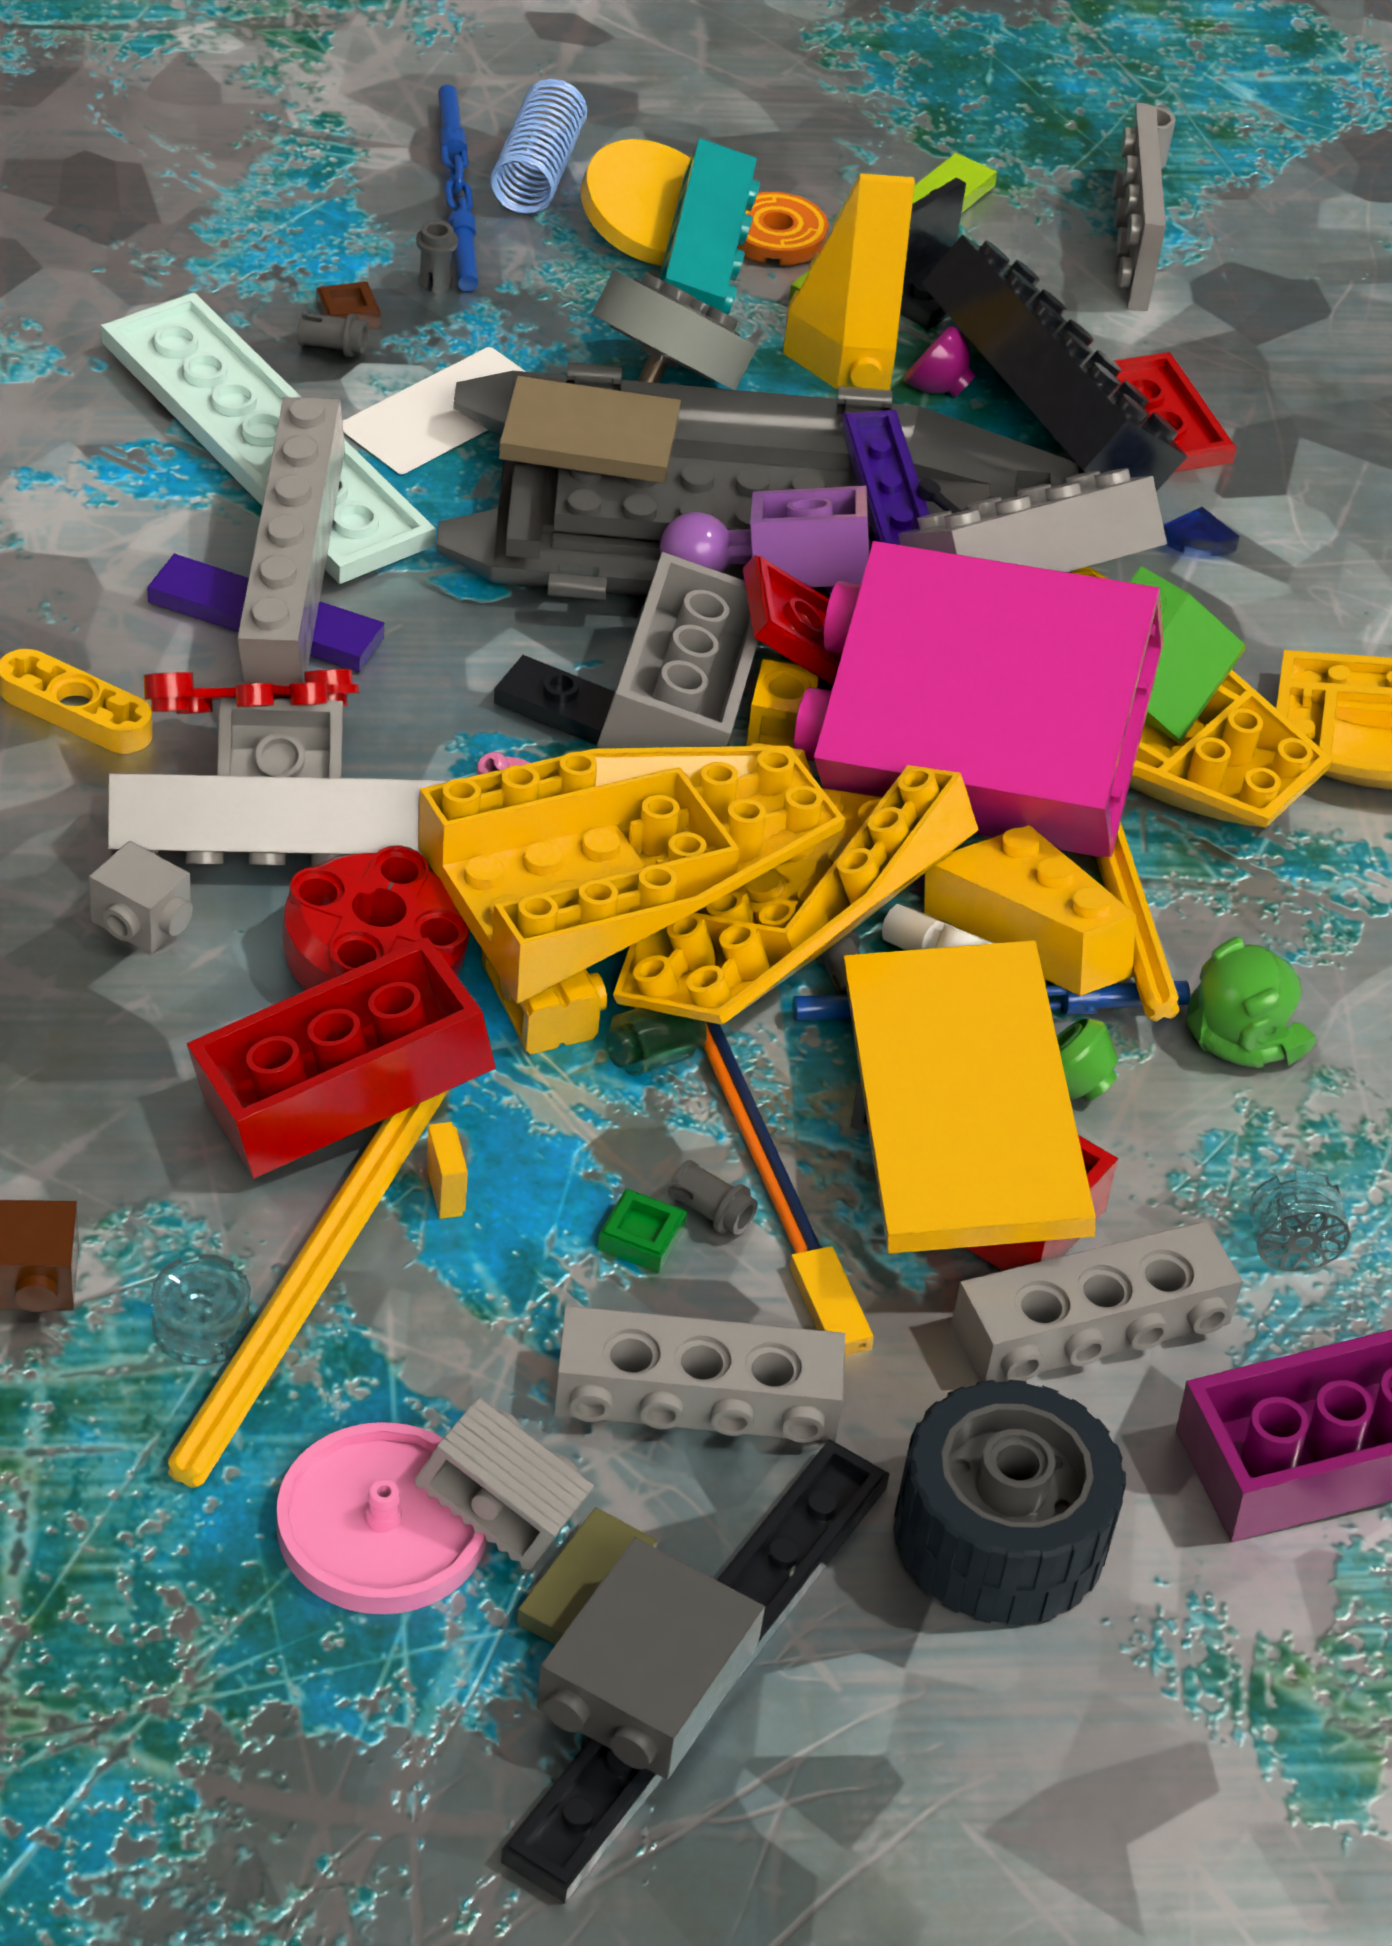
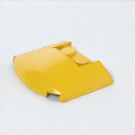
(1344, 709)

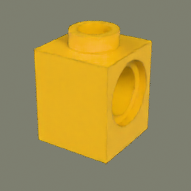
(778, 702)

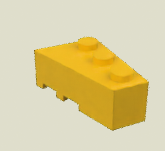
(1030, 891)

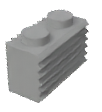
(504, 1483)

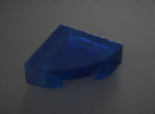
(1201, 531)

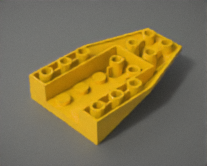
(611, 846)
(787, 917)

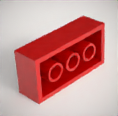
(341, 1056)

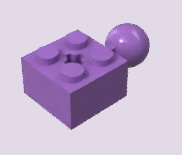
(805, 532)

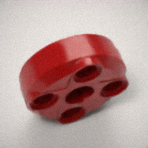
(366, 909)

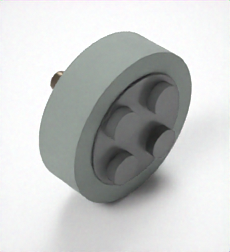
(674, 329)

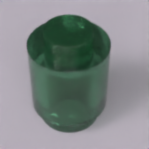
(652, 1040)

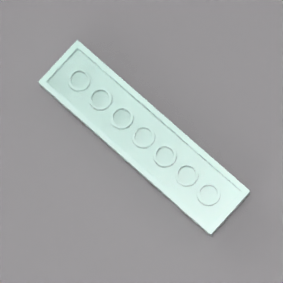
(234, 410)

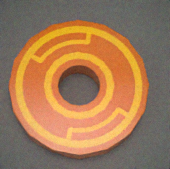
(801, 228)

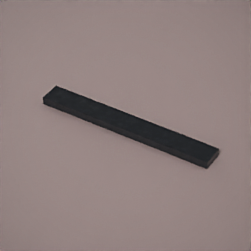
(774, 1568)

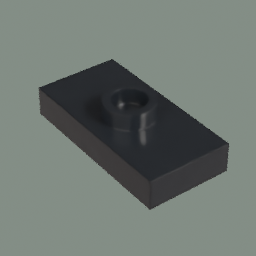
(555, 698)

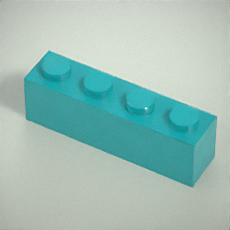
(711, 224)

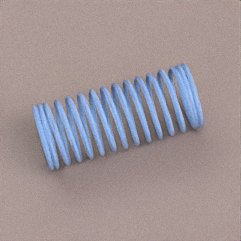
(561, 156)

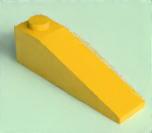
(850, 303)

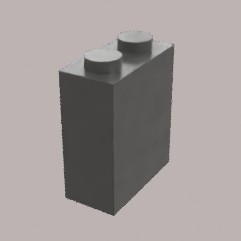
(649, 1658)

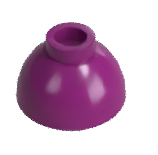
(943, 365)

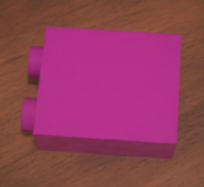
(993, 674)

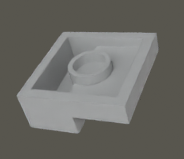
(280, 740)

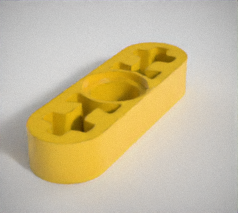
(110, 717)

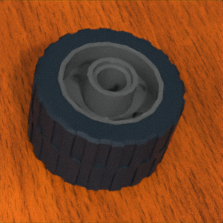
(1008, 1501)

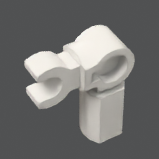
(916, 931)

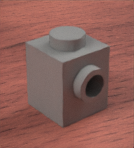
(140, 897)

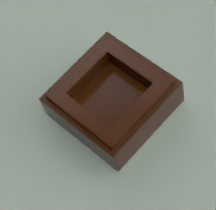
(348, 299)

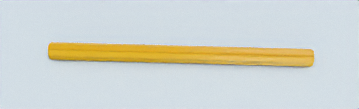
(297, 1295)

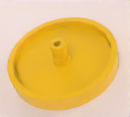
(634, 195)

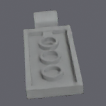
(1141, 201)

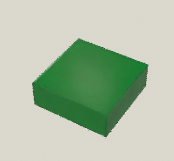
(642, 1230)

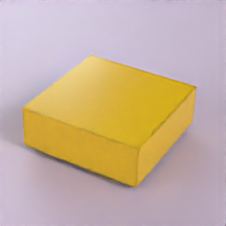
(447, 1170)

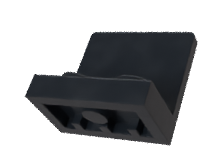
(931, 235)

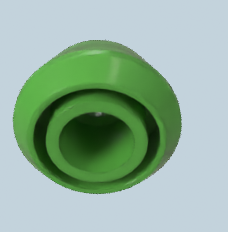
(1087, 1058)

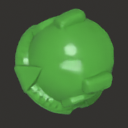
(1246, 1005)

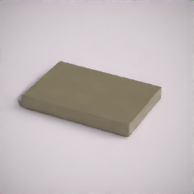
(590, 429)

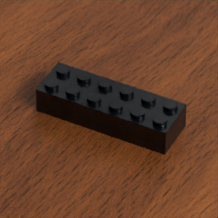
(1052, 363)

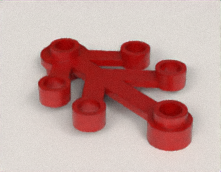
(177, 693)

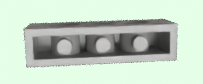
(1096, 1303)
(700, 1374)

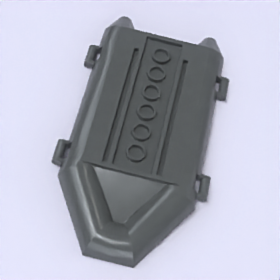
(604, 532)

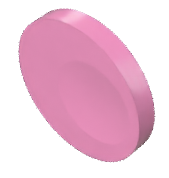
(363, 1528)

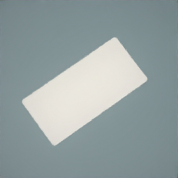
(422, 418)

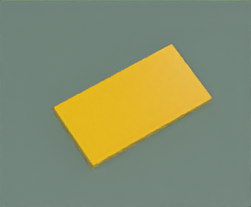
(966, 1098)

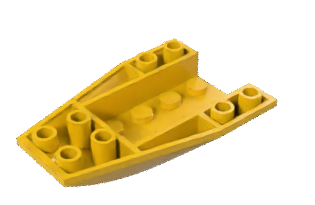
(1235, 761)

